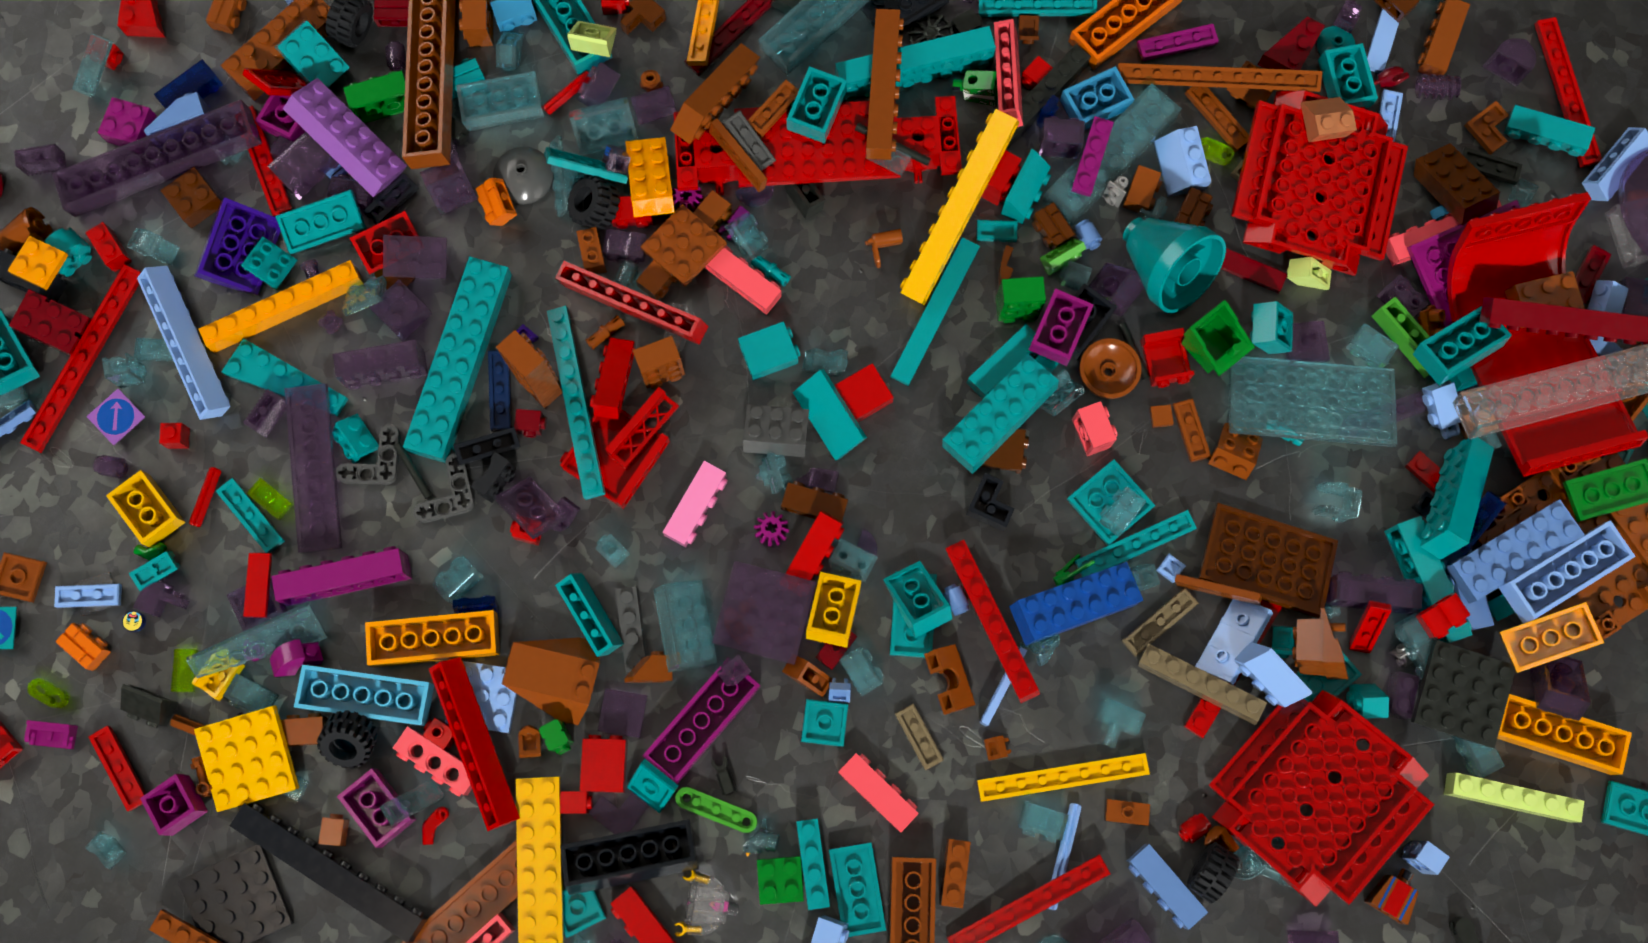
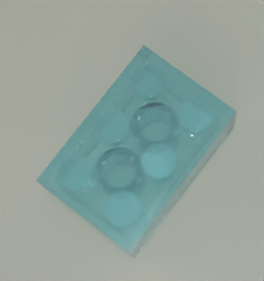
(603, 125)

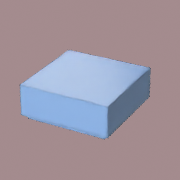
(1170, 567)

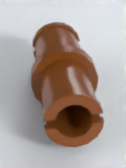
(605, 332)

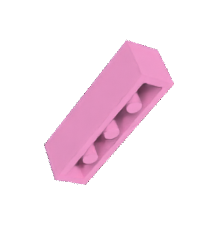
(695, 504)

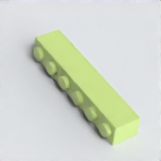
(1514, 797)

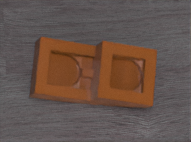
(1004, 271)

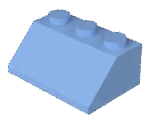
(1182, 161)
(1271, 675)

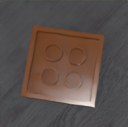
(683, 245)

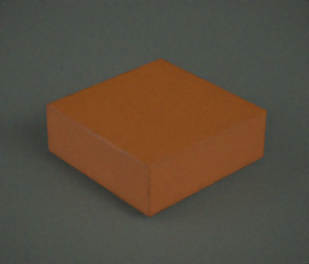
(1161, 416)

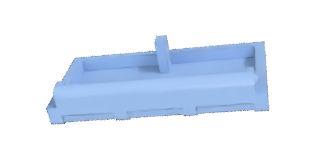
(1237, 628)

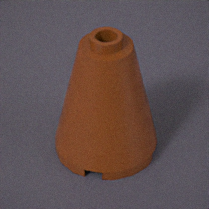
(25, 224)

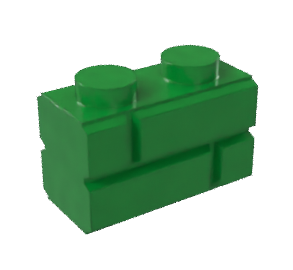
(556, 737)

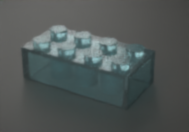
(500, 101)
(685, 625)

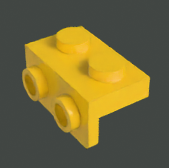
(218, 682)

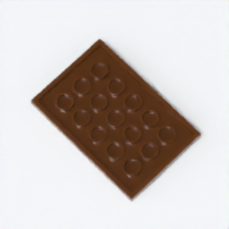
(1269, 558)

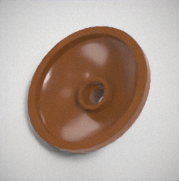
(1116, 357)

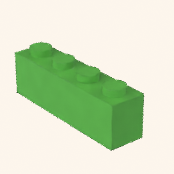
(1402, 330)

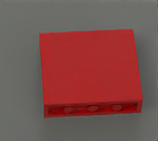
(619, 482)

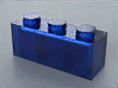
(195, 79)
(1488, 511)

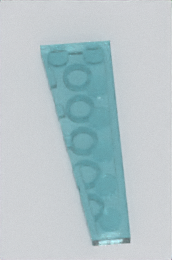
(259, 641)

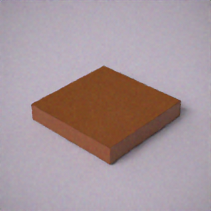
(20, 576)

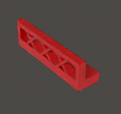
(636, 422)

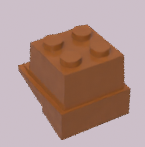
(1317, 649)

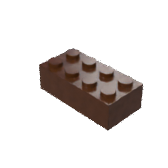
(1456, 184)

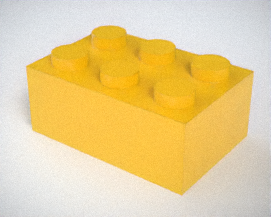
(145, 509)
(833, 609)

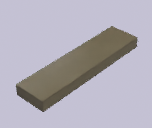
(1159, 622)

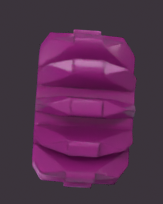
(694, 199)
(775, 522)

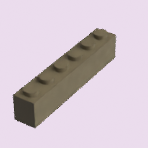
(1202, 684)

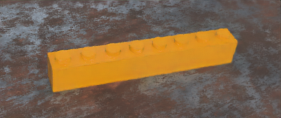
(280, 307)

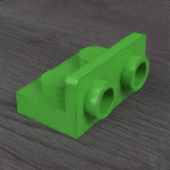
(1062, 255)

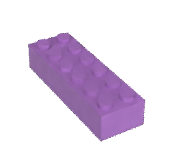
(344, 137)

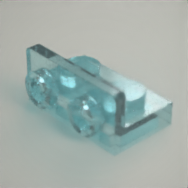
(1066, 393)

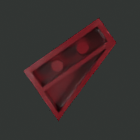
(1293, 48)

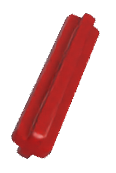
(565, 94)
(205, 496)

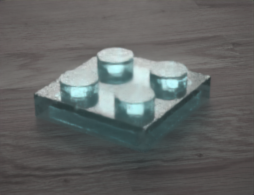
(364, 296)

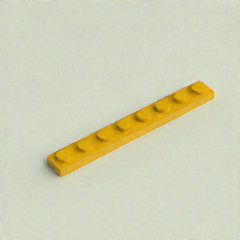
(1063, 777)

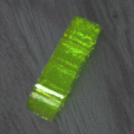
(1215, 151)
(46, 697)

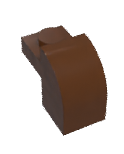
(643, 11)

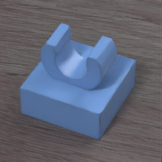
(839, 691)

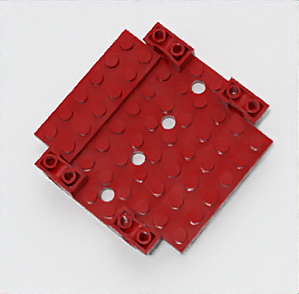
(1287, 171)
(1352, 822)

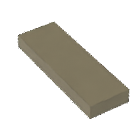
(919, 737)

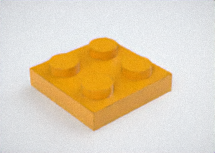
(38, 262)

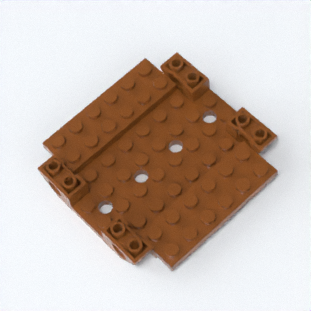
(1626, 581)

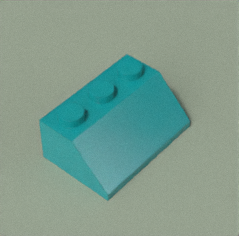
(1027, 188)

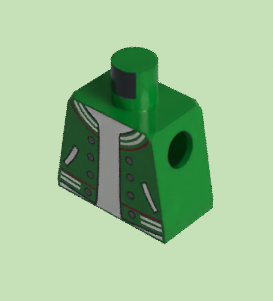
(978, 87)

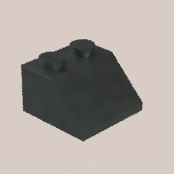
(146, 705)

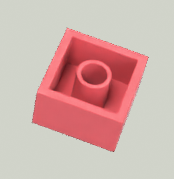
(1094, 428)

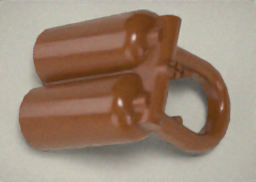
(882, 240)

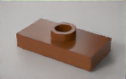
(1127, 812)

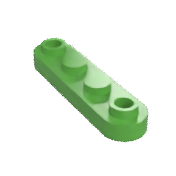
(716, 810)

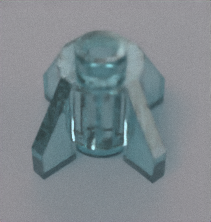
(1044, 648)

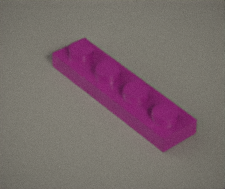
(1177, 42)
(1092, 156)

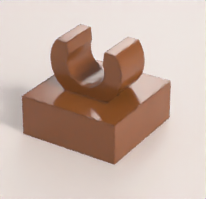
(996, 747)

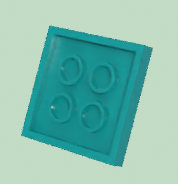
(1097, 493)

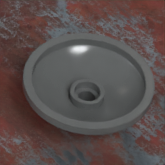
(532, 182)

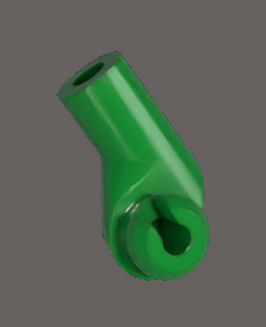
(150, 553)

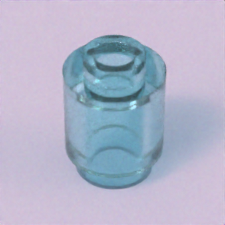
(627, 274)

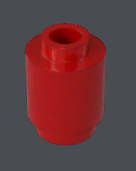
(1194, 828)

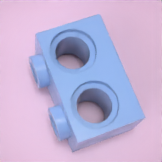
(1424, 857)

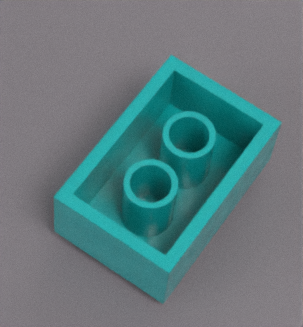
(311, 55)
(1348, 75)
(816, 104)

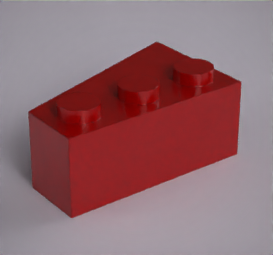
(140, 18)

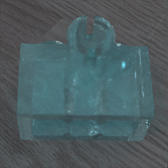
(1119, 719)

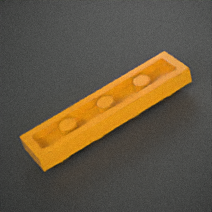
(702, 32)

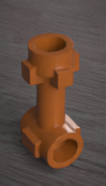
(203, 787)

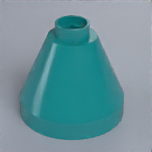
(1174, 260)

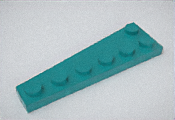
(266, 371)

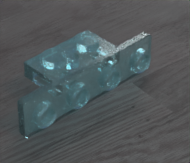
(563, 181)

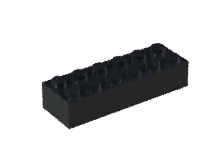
(629, 857)

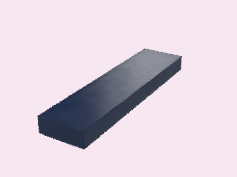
(499, 392)

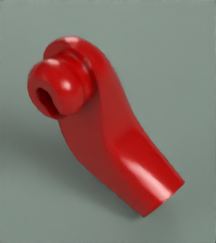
(431, 823)

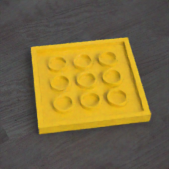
(246, 758)

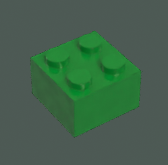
(780, 880)

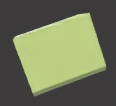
(592, 38)

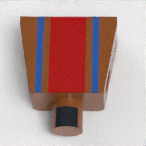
(1394, 896)

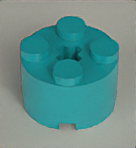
(74, 245)

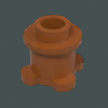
(650, 85)

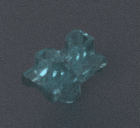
(770, 472)

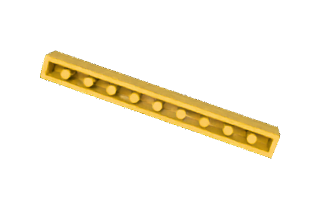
(960, 206)

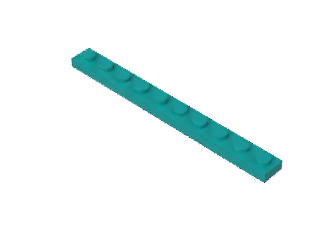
(576, 403)

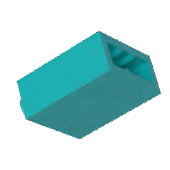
(769, 350)

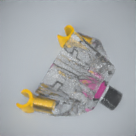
(706, 905)

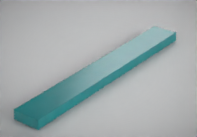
(935, 311)

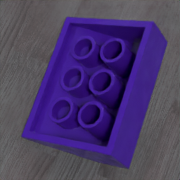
(230, 242)

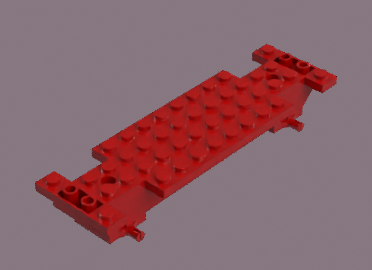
(839, 159)

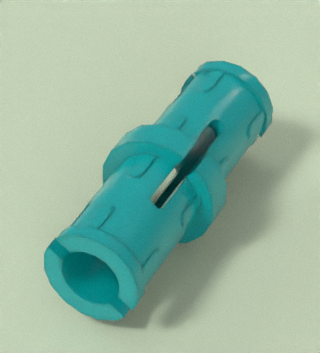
(771, 270)

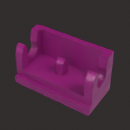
(50, 734)

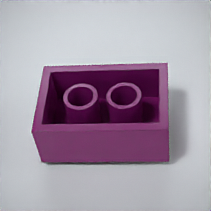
(1061, 327)
(364, 803)

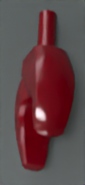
(1391, 77)

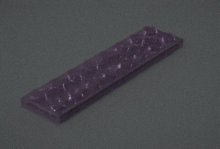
(313, 468)

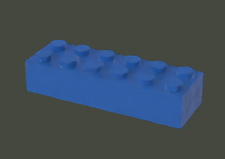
(1075, 603)

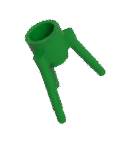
(1064, 577)

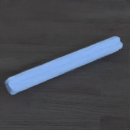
(1066, 843)

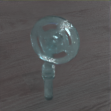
(1253, 863)

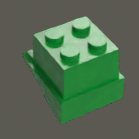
(1217, 340)

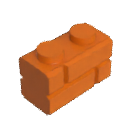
(496, 202)
(83, 645)

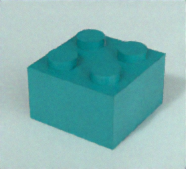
(1272, 327)

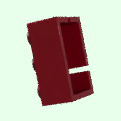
(49, 322)

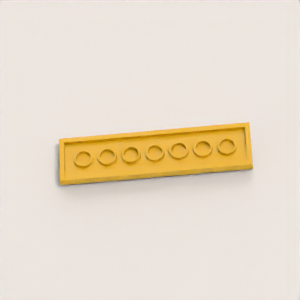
(539, 861)

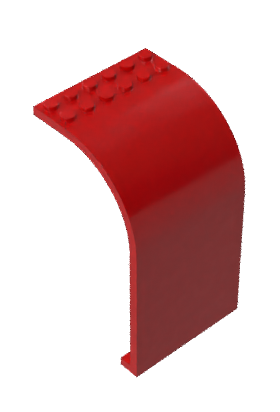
(1515, 250)

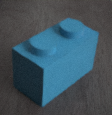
(513, 13)

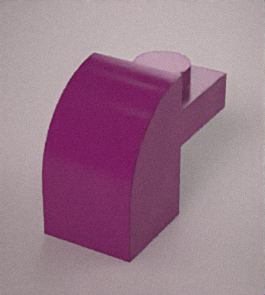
(292, 654)

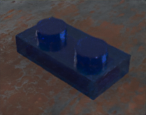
(1048, 110)
(482, 603)

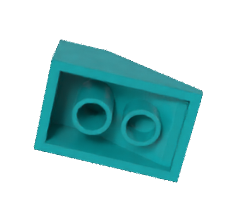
(918, 599)

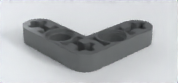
(377, 469)
(453, 500)

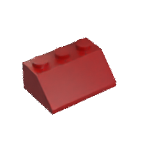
(370, 241)

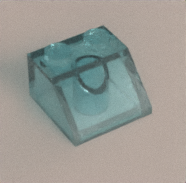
(747, 236)
(457, 579)

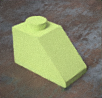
(1309, 273)

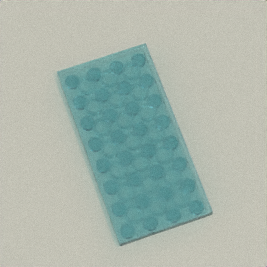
(1313, 401)

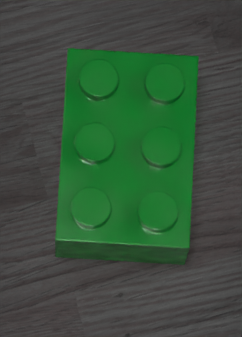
(377, 96)
(1020, 299)

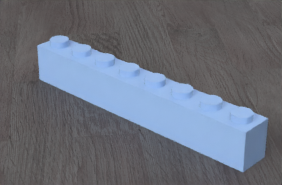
(183, 342)

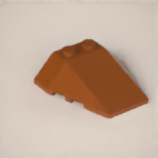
(553, 675)

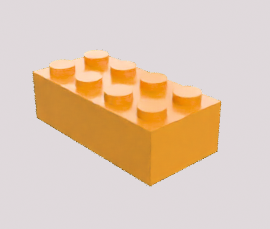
(649, 177)
(1551, 637)

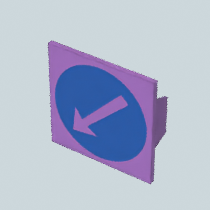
(116, 416)

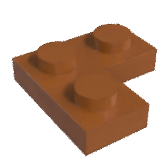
(1484, 127)

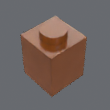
(334, 830)

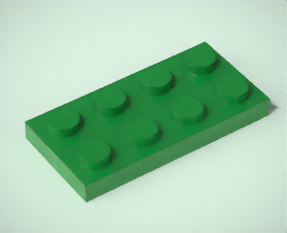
(1608, 490)

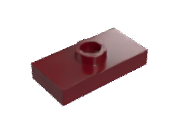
(831, 654)

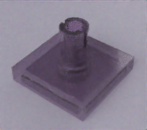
(1309, 342)

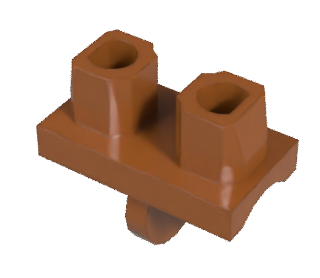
(1430, 319)

